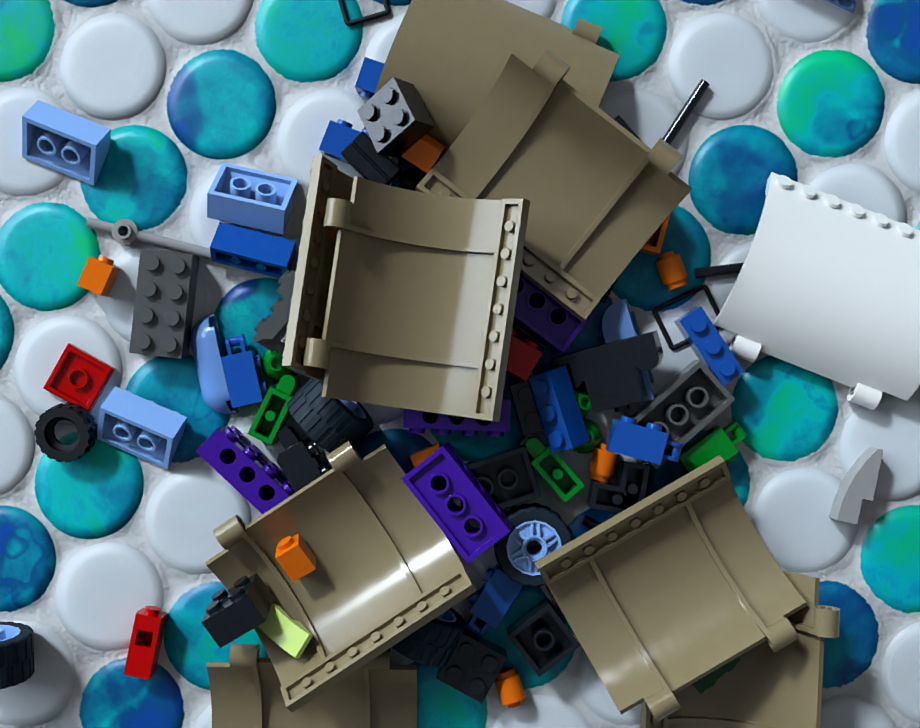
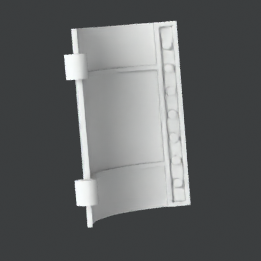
(830, 293)

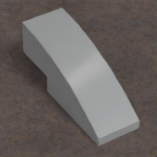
(857, 485)

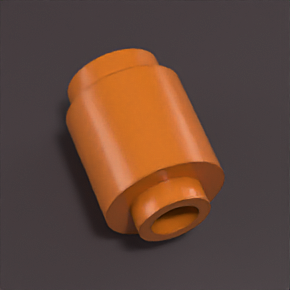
(671, 270)
(603, 464)
(510, 687)

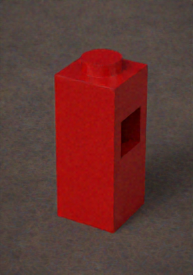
(145, 642)

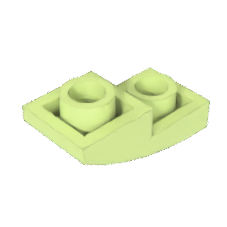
(285, 631)

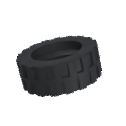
(46, 437)

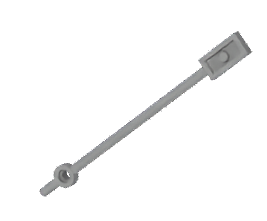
(135, 234)

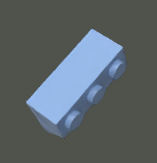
(64, 142)
(251, 198)
(140, 427)

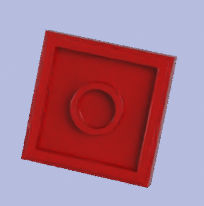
(79, 377)

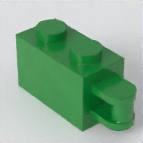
(273, 411)
(710, 445)
(553, 469)

